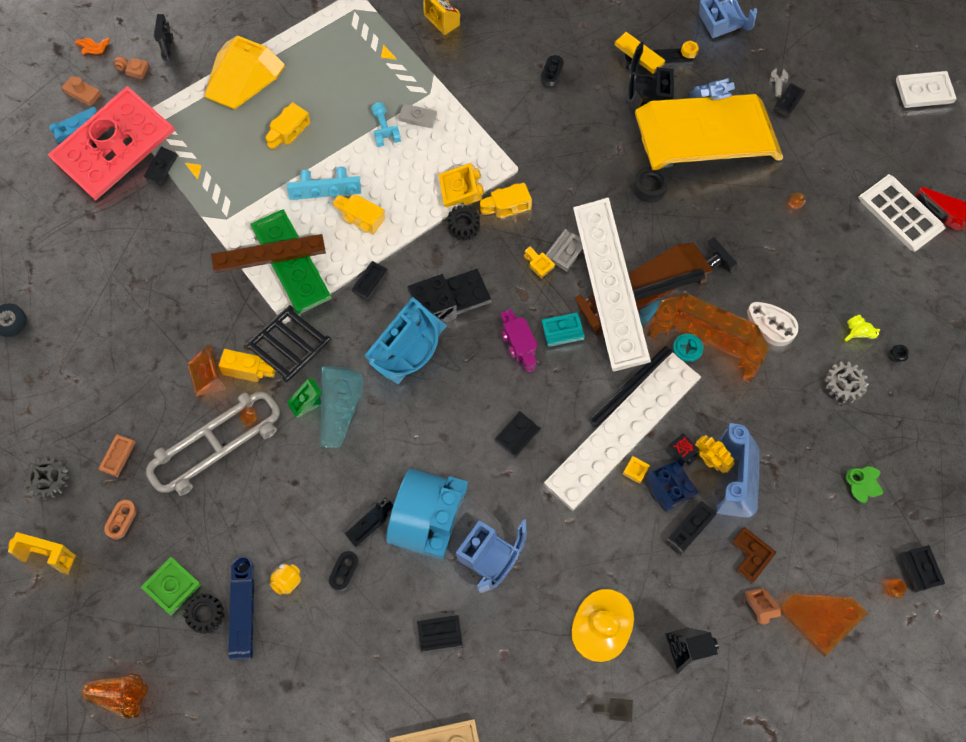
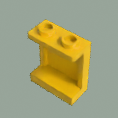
(59, 556)

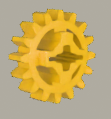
(715, 454)

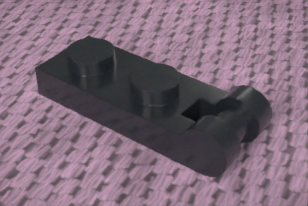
(691, 527)

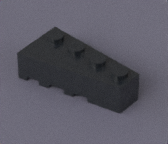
(691, 648)

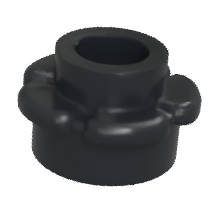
(903, 350)

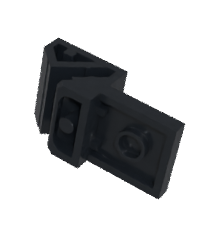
(451, 296)

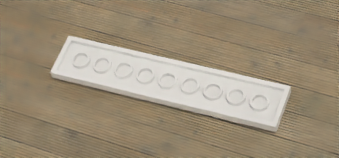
(611, 285)
(621, 431)

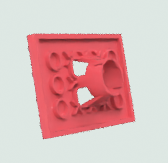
(131, 119)

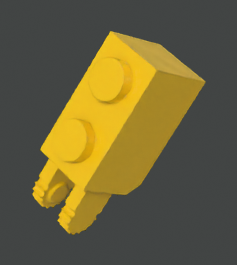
(287, 126)
(507, 201)

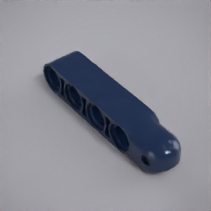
(241, 609)

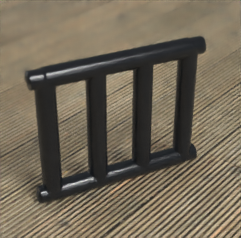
(299, 363)

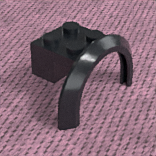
(648, 88)

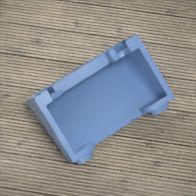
(741, 496)

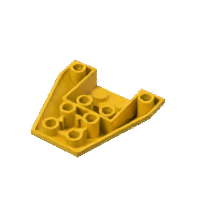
(241, 72)

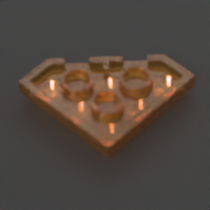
(823, 618)

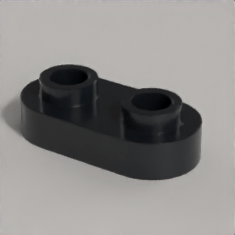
(551, 73)
(343, 572)

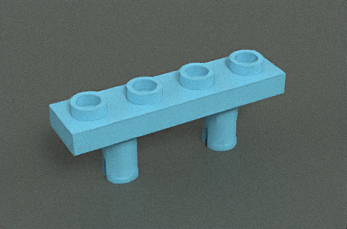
(324, 188)

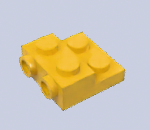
(461, 185)

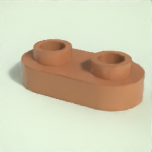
(119, 519)

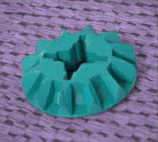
(694, 343)

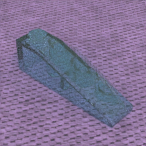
(338, 403)

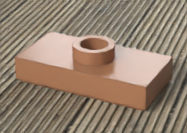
(116, 455)

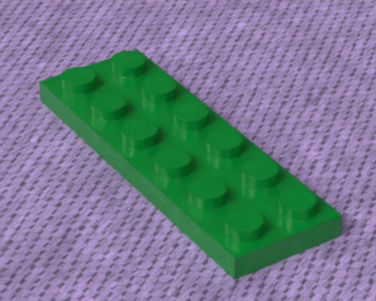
(298, 275)

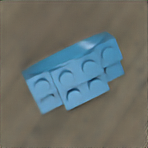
(407, 341)

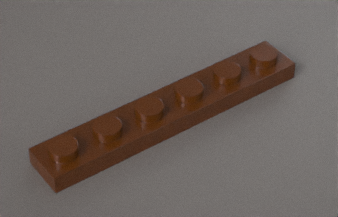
(268, 253)

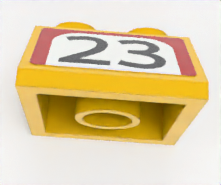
(442, 15)

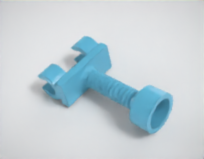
(379, 110)

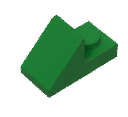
(305, 398)

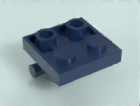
(671, 485)

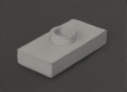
(418, 116)

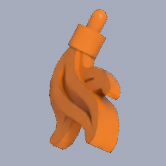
(91, 47)

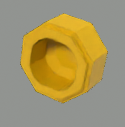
(689, 49)

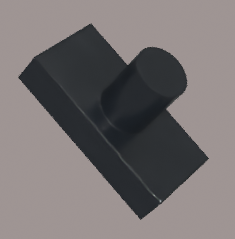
(720, 256)

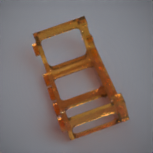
(714, 328)

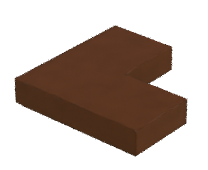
(757, 553)

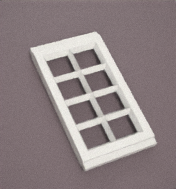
(921, 240)

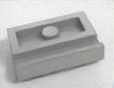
(565, 250)

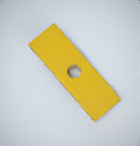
(648, 59)

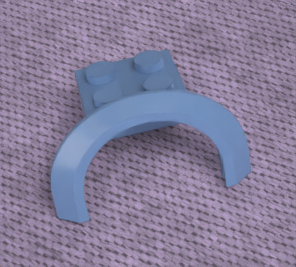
(725, 16)
(489, 554)

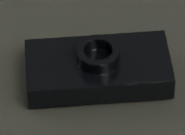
(789, 100)
(160, 165)
(370, 280)

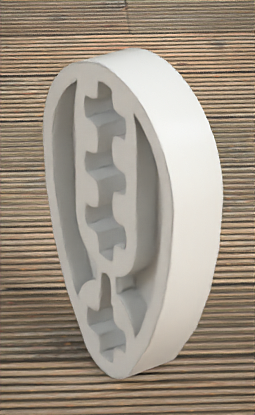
(781, 317)

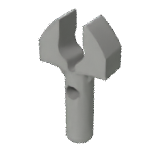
(778, 81)

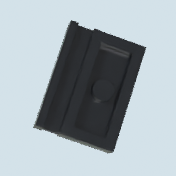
(517, 434)
(922, 568)
(439, 633)

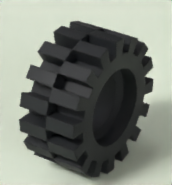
(463, 213)
(212, 622)

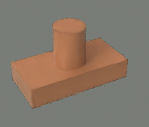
(81, 91)
(763, 605)

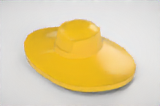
(602, 625)

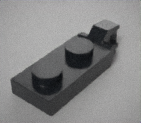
(367, 521)

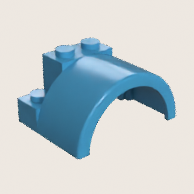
(425, 504)

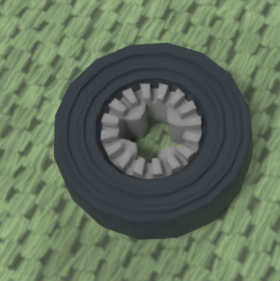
(18, 320)

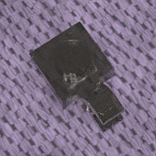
(619, 710)

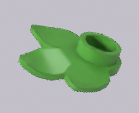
(866, 483)

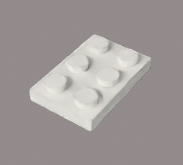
(925, 89)

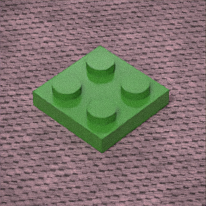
(171, 586)

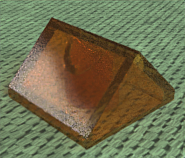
(205, 373)

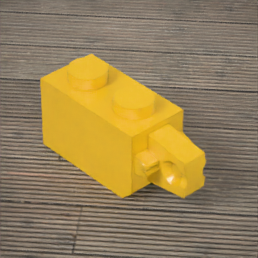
(360, 212)
(244, 366)

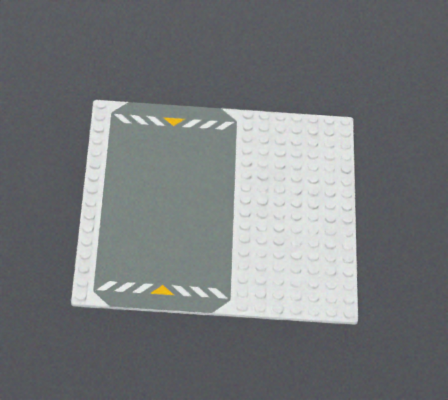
(336, 72)

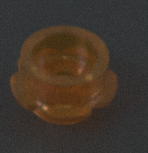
(797, 200)
(248, 415)
(896, 583)

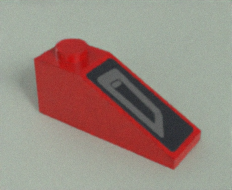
(944, 207)

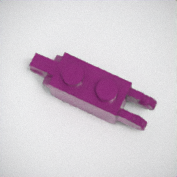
(520, 340)

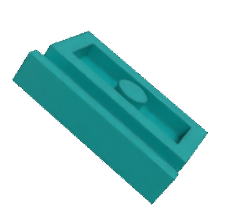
(562, 329)

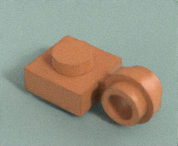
(135, 68)

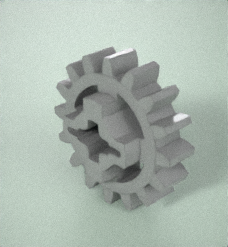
(843, 383)

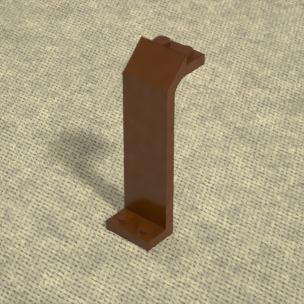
(671, 263)

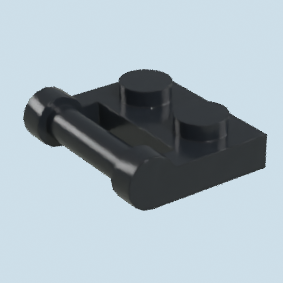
(163, 36)

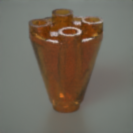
(117, 694)

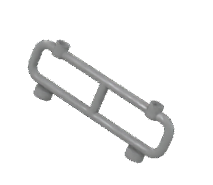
(182, 483)

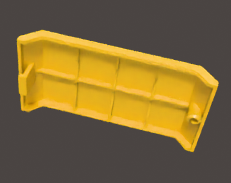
(706, 130)

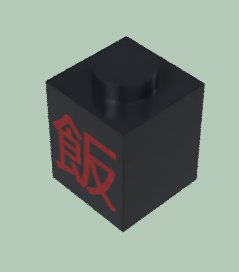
(683, 451)

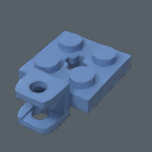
(716, 89)

